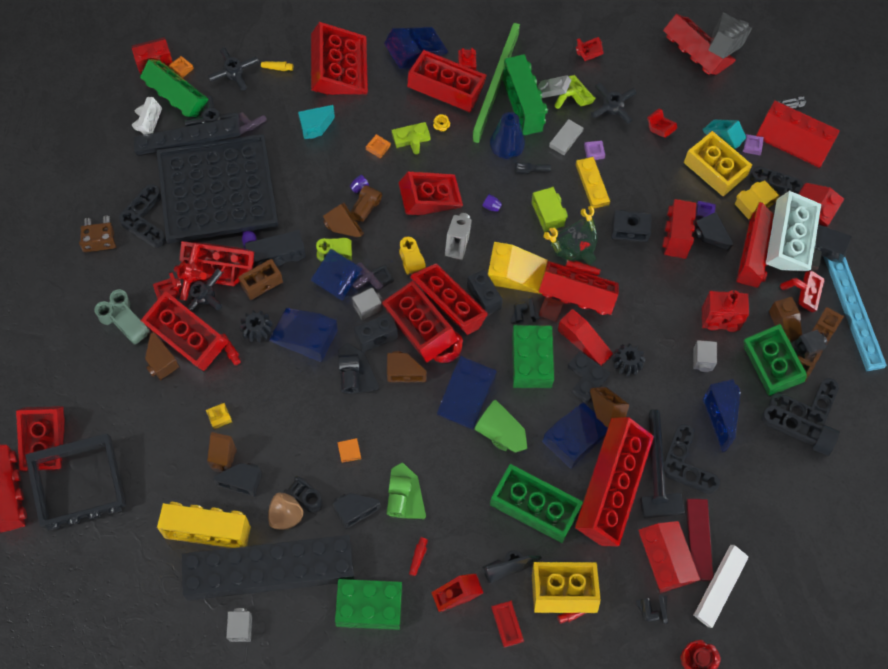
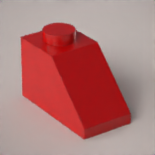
(457, 592)

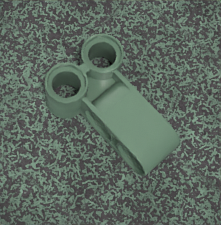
(122, 316)

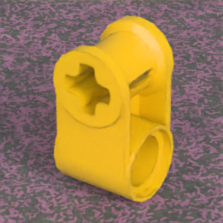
(411, 256)

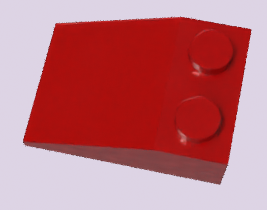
(429, 193)
(39, 430)

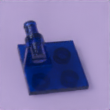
(336, 274)

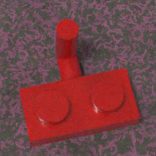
(810, 289)

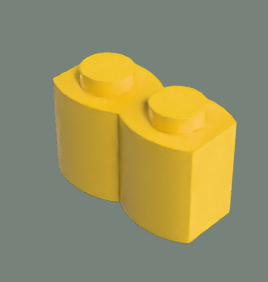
(759, 192)

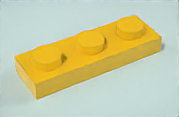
(592, 182)

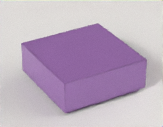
(753, 144)
(594, 149)

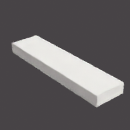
(721, 586)

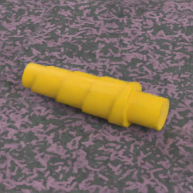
(282, 66)

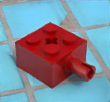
(725, 310)

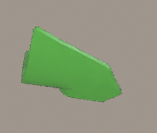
(502, 428)
(405, 494)

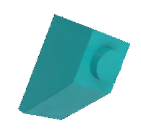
(316, 121)
(727, 130)

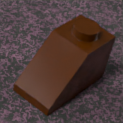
(342, 221)
(787, 314)
(159, 358)
(404, 368)
(608, 405)
(221, 452)

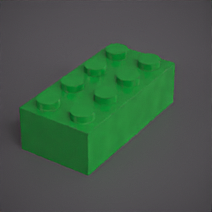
(523, 94)
(536, 503)

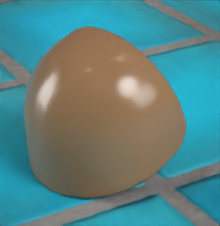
(284, 511)

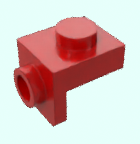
(589, 49)
(661, 125)
(169, 285)

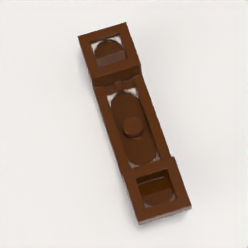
(827, 325)

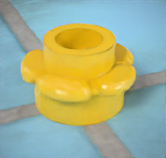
(441, 119)

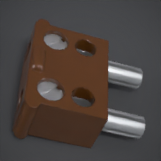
(97, 236)

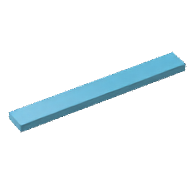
(856, 315)

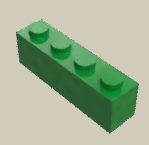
(174, 88)

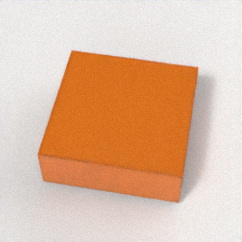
(181, 66)
(378, 146)
(349, 450)

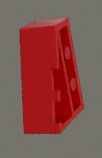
(679, 228)

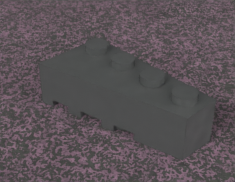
(728, 35)

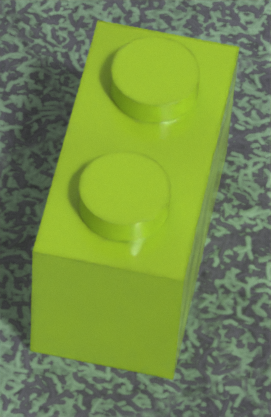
(549, 209)

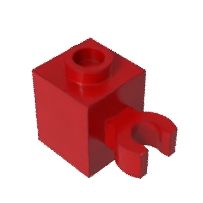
(467, 58)

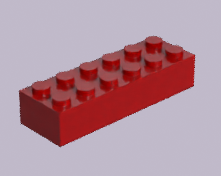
(614, 482)

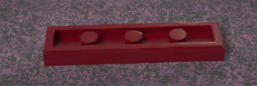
(700, 537)

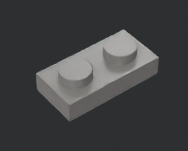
(554, 86)

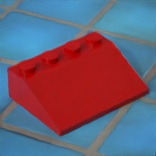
(338, 61)

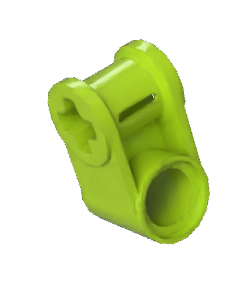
(342, 246)

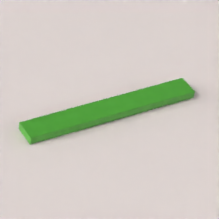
(495, 84)

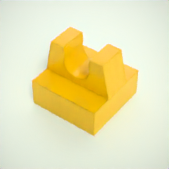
(219, 416)

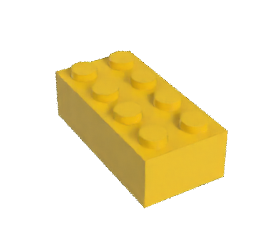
(203, 526)

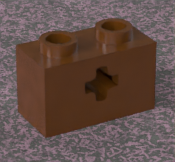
(260, 279)

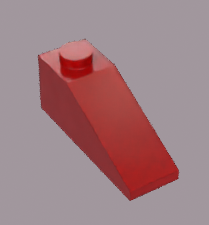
(584, 337)

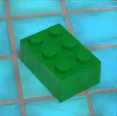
(532, 356)
(774, 360)
(368, 604)

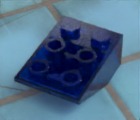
(408, 44)

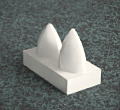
(148, 117)

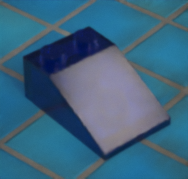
(305, 332)
(467, 392)
(722, 408)
(575, 435)

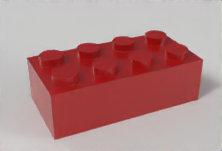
(420, 321)
(184, 331)

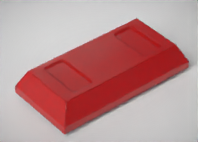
(507, 624)

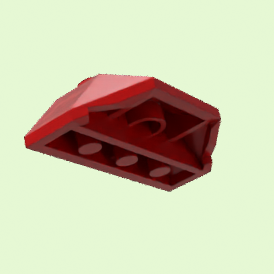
(228, 259)

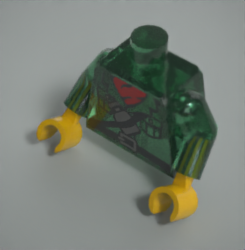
(577, 240)

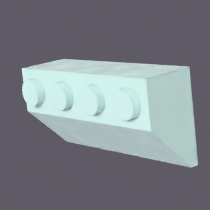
(793, 233)

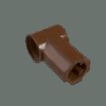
(367, 200)

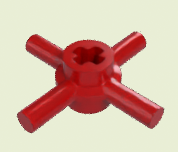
(190, 272)

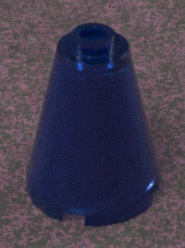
(508, 137)

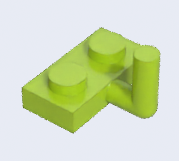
(578, 92)
(411, 135)

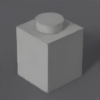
(367, 303)
(705, 355)
(239, 625)

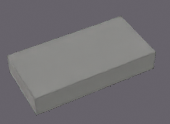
(566, 137)

